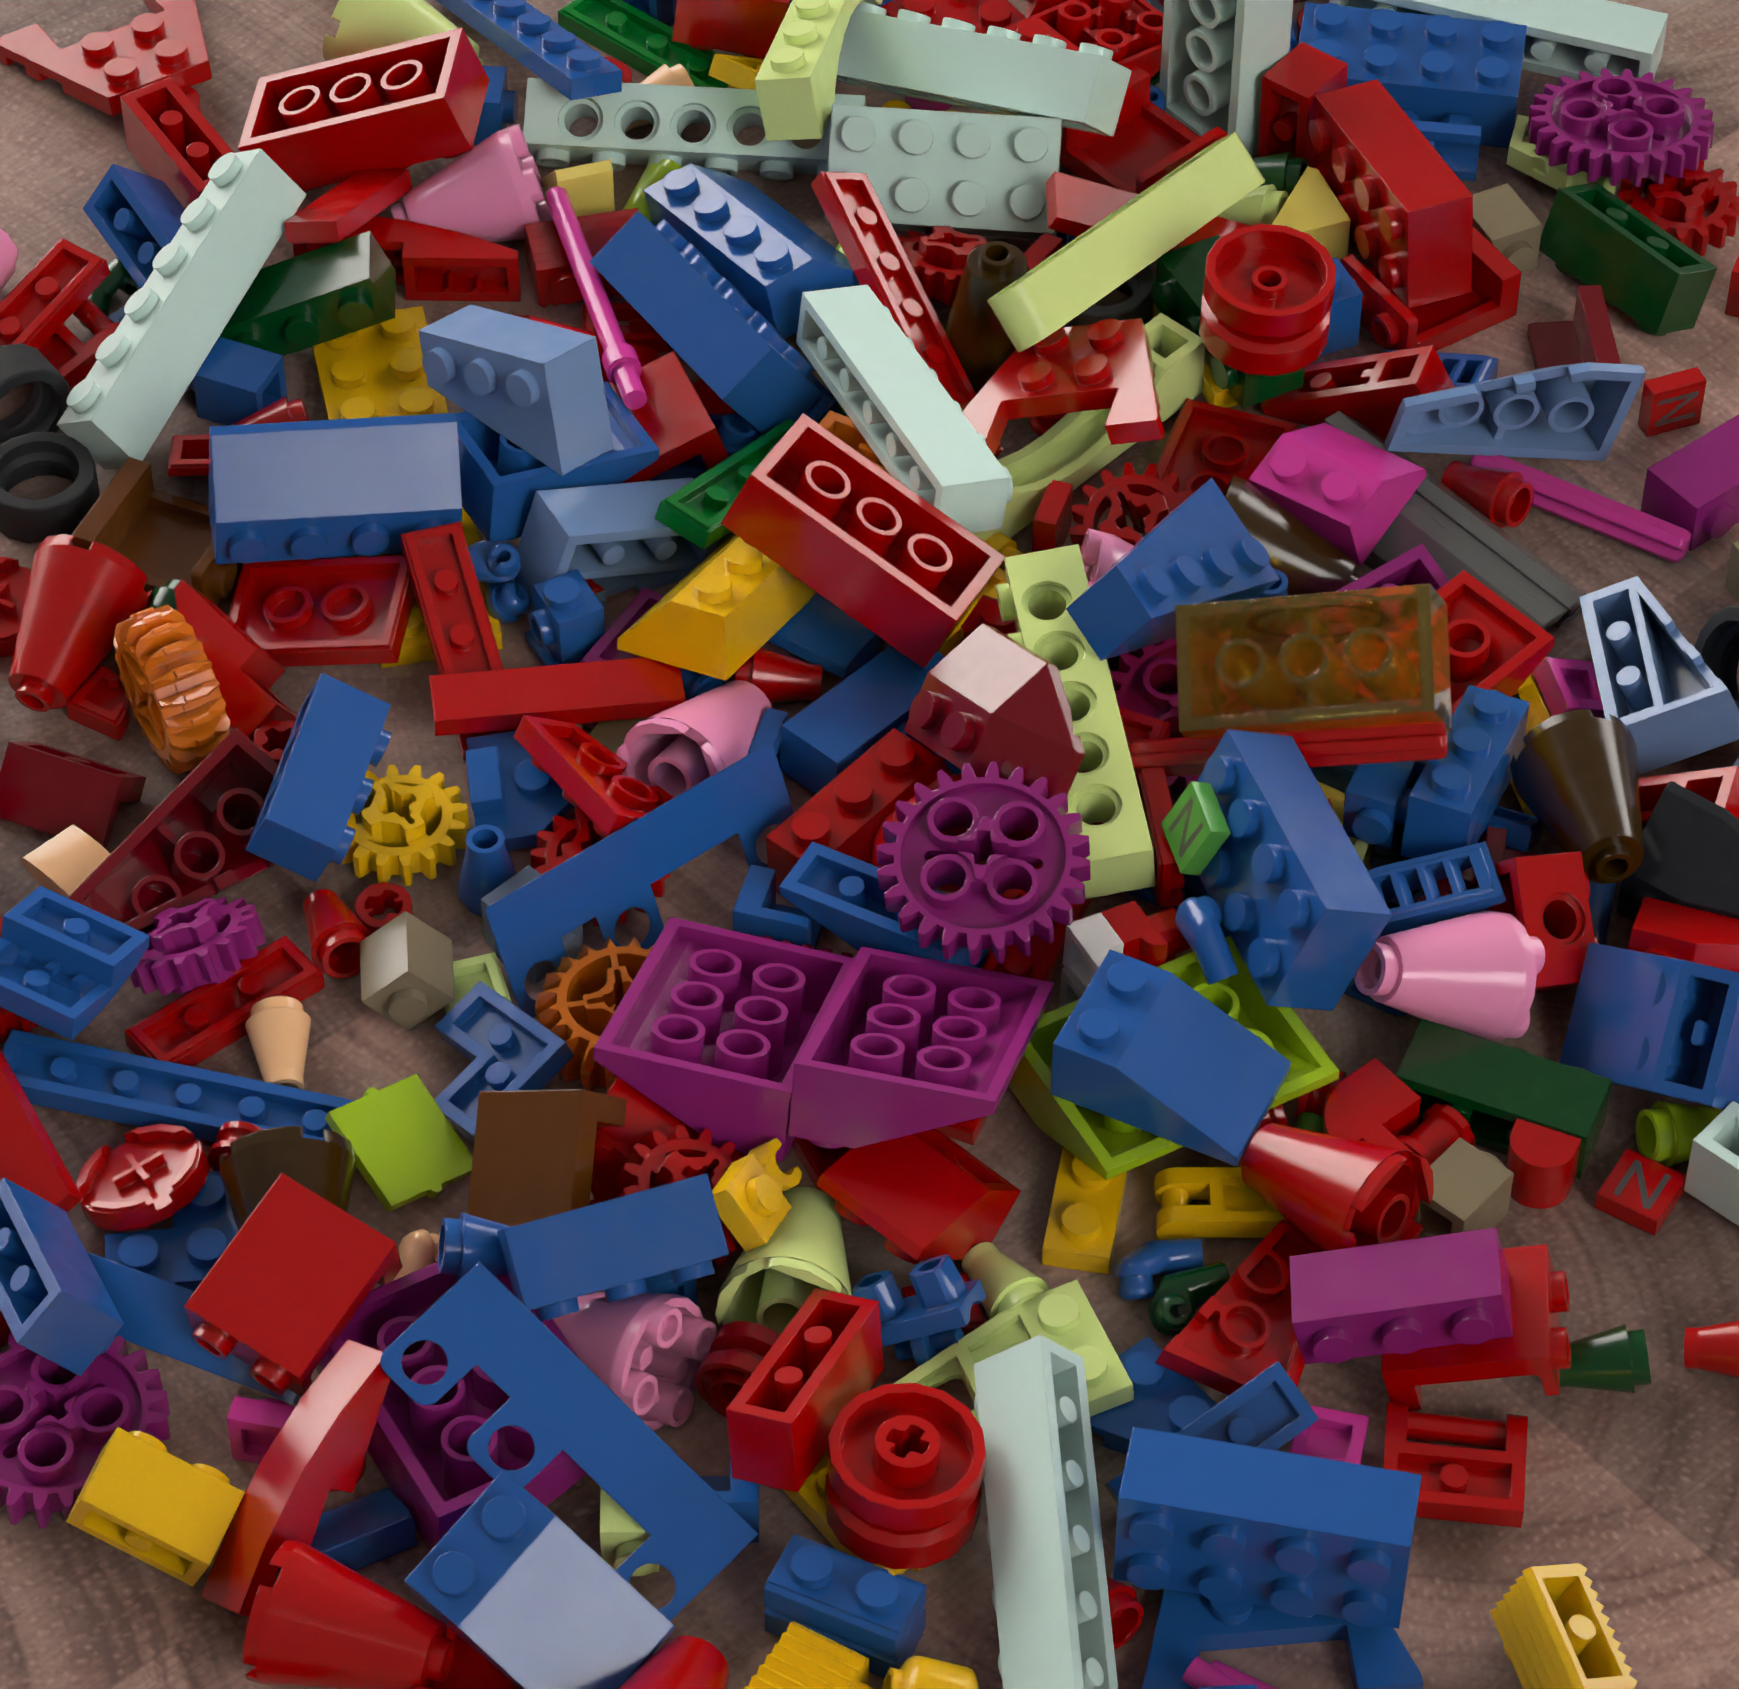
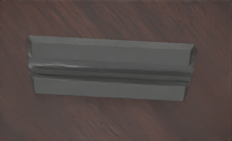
(1469, 541)

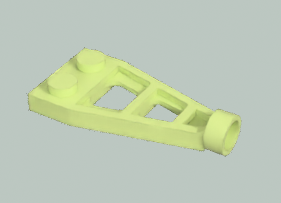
(1057, 1314)

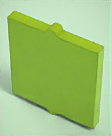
(402, 1142)

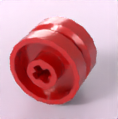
(1267, 299)
(904, 1475)

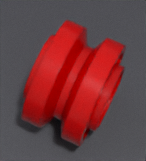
(731, 1361)

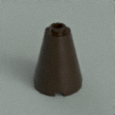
(972, 324)
(1292, 546)
(1585, 790)
(261, 1156)

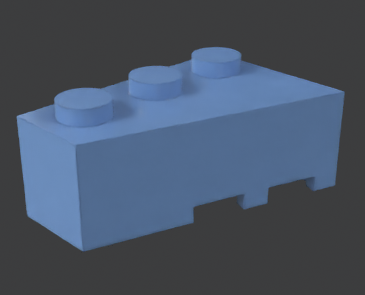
(523, 381)
(607, 537)
(1655, 677)

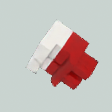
(1123, 930)

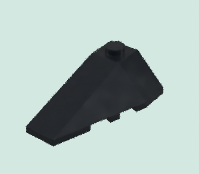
(1687, 857)

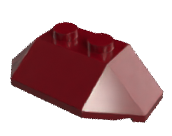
(1001, 707)

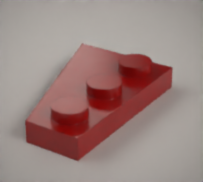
(1246, 1321)

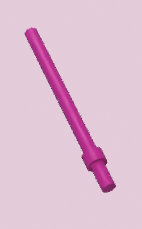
(619, 358)

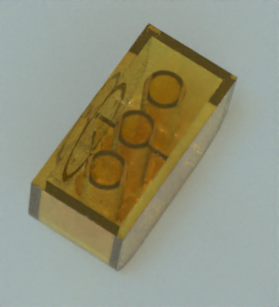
(1314, 661)

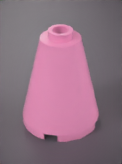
(694, 737)

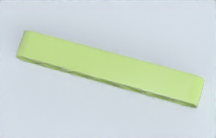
(1125, 242)

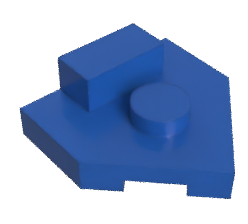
(511, 790)

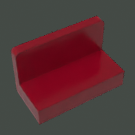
(1576, 341)
(59, 789)

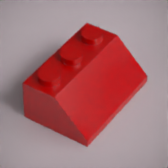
(854, 803)

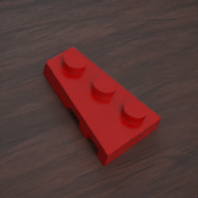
(588, 773)

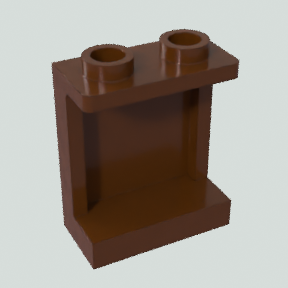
(157, 532)
(536, 1151)

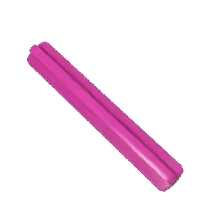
(1597, 511)

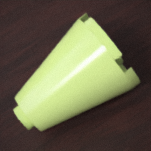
(382, 23)
(779, 1276)

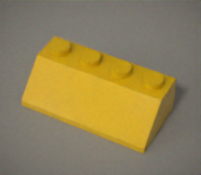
(718, 612)

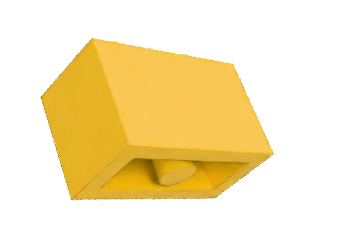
(156, 1505)

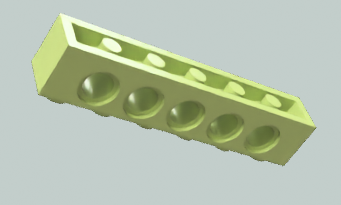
(1036, 598)

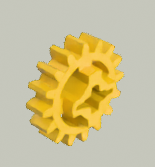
(407, 826)

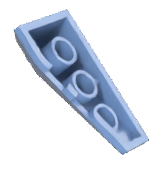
(1530, 414)

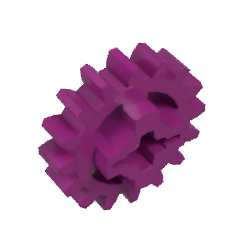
(198, 945)

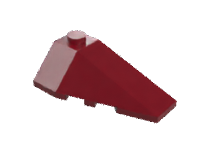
(189, 842)

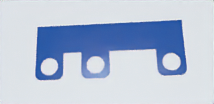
(622, 866)
(574, 1412)

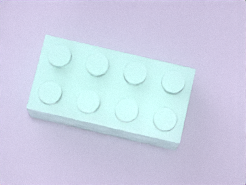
(1217, 61)
(951, 167)

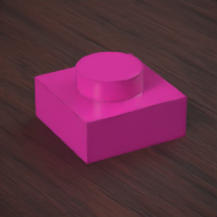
(1569, 686)
(254, 1426)
(1334, 1436)

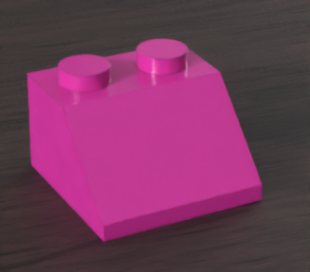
(1338, 485)

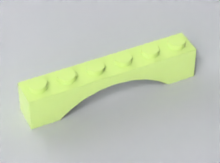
(802, 67)
(1079, 442)

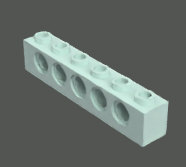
(670, 111)

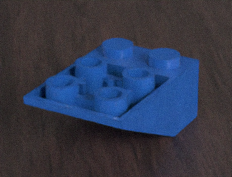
(1657, 1025)

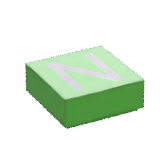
(1195, 828)

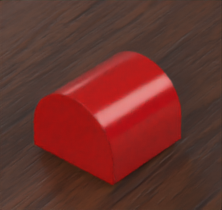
(1542, 1164)

